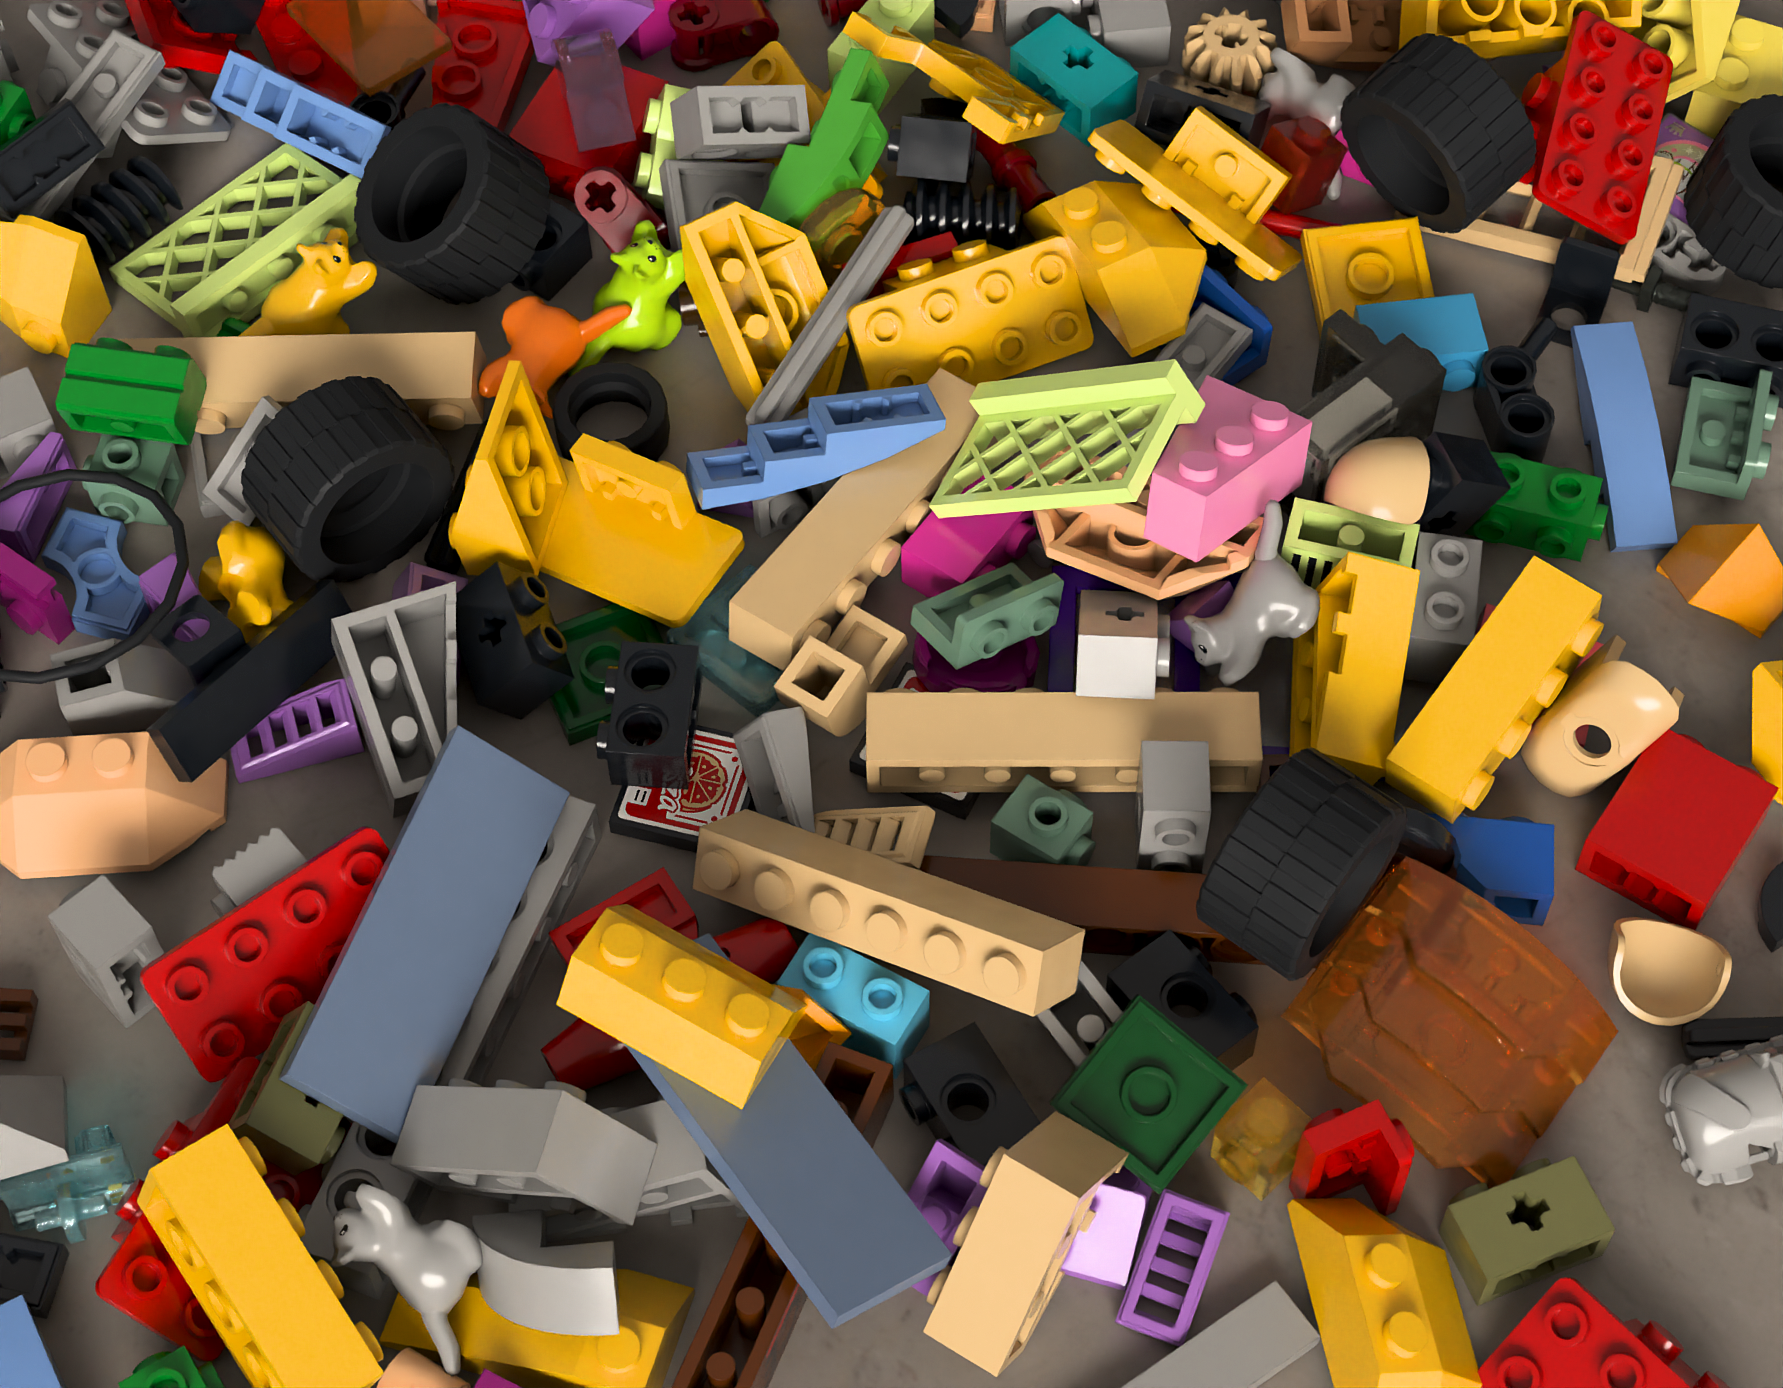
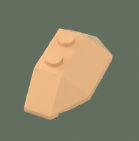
(1111, 545)
(100, 805)

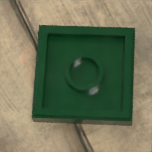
(592, 646)
(1149, 1092)

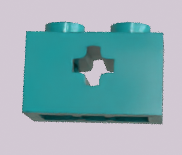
(1075, 75)

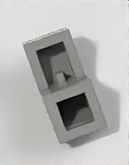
(544, 1286)

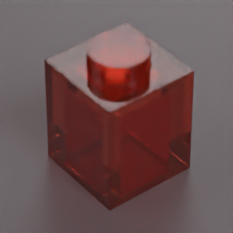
(1312, 157)

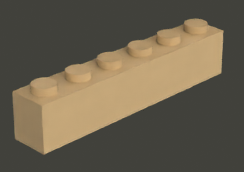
(428, 370)
(848, 538)
(1065, 740)
(890, 911)

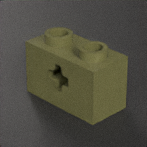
(275, 1114)
(1507, 1257)

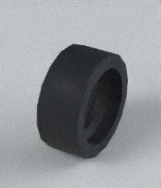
(615, 383)

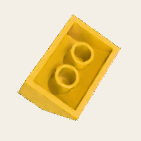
(678, 1003)

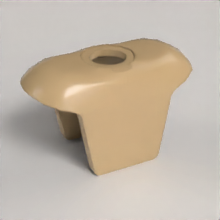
(1605, 694)

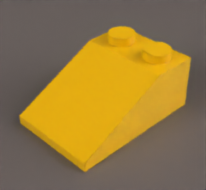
(511, 486)

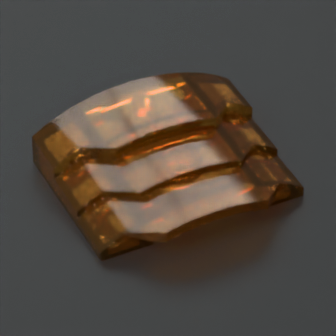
(1451, 1022)

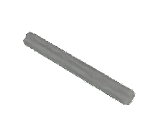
(829, 319)

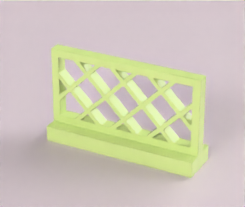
(259, 261)
(1059, 412)

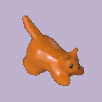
(547, 344)

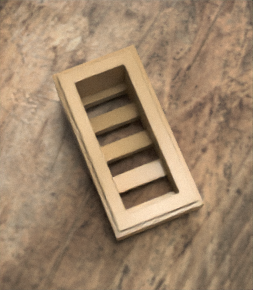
(876, 831)

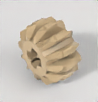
(1229, 51)

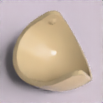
(1382, 479)
(1666, 970)

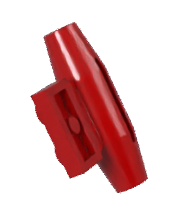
(588, 1055)

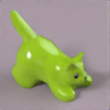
(644, 282)

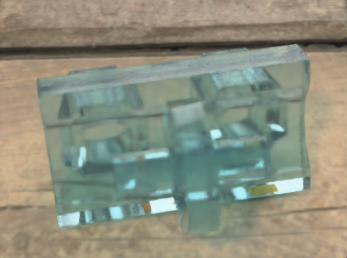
(72, 1189)

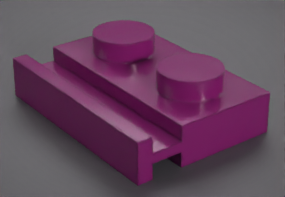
(31, 599)

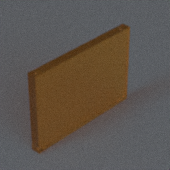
(372, 38)

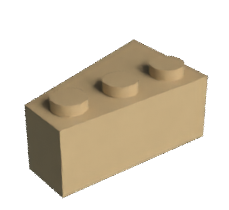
(1019, 1240)

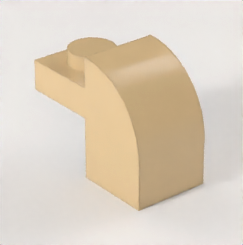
(836, 675)

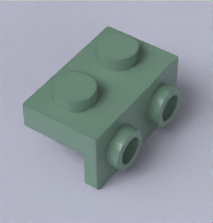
(1723, 435)
(988, 614)

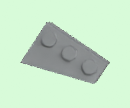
(402, 684)
(526, 1144)
(676, 1184)

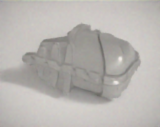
(1724, 1107)

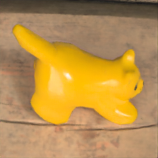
(315, 291)
(246, 577)

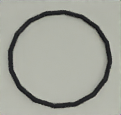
(159, 613)

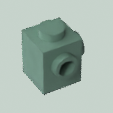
(141, 460)
(1042, 826)

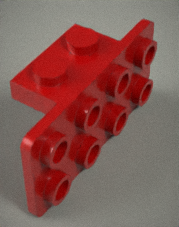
(1597, 126)
(265, 957)
(141, 1273)
(1582, 1344)

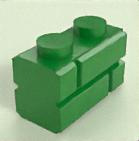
(131, 391)

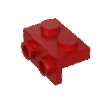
(1353, 1150)

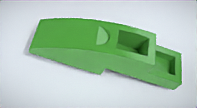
(841, 146)

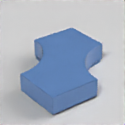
(90, 555)

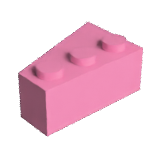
(1224, 469)

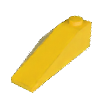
(49, 285)
(531, 1358)

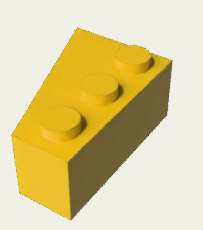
(1354, 665)

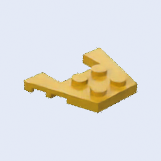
(996, 99)

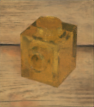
(1259, 1139)

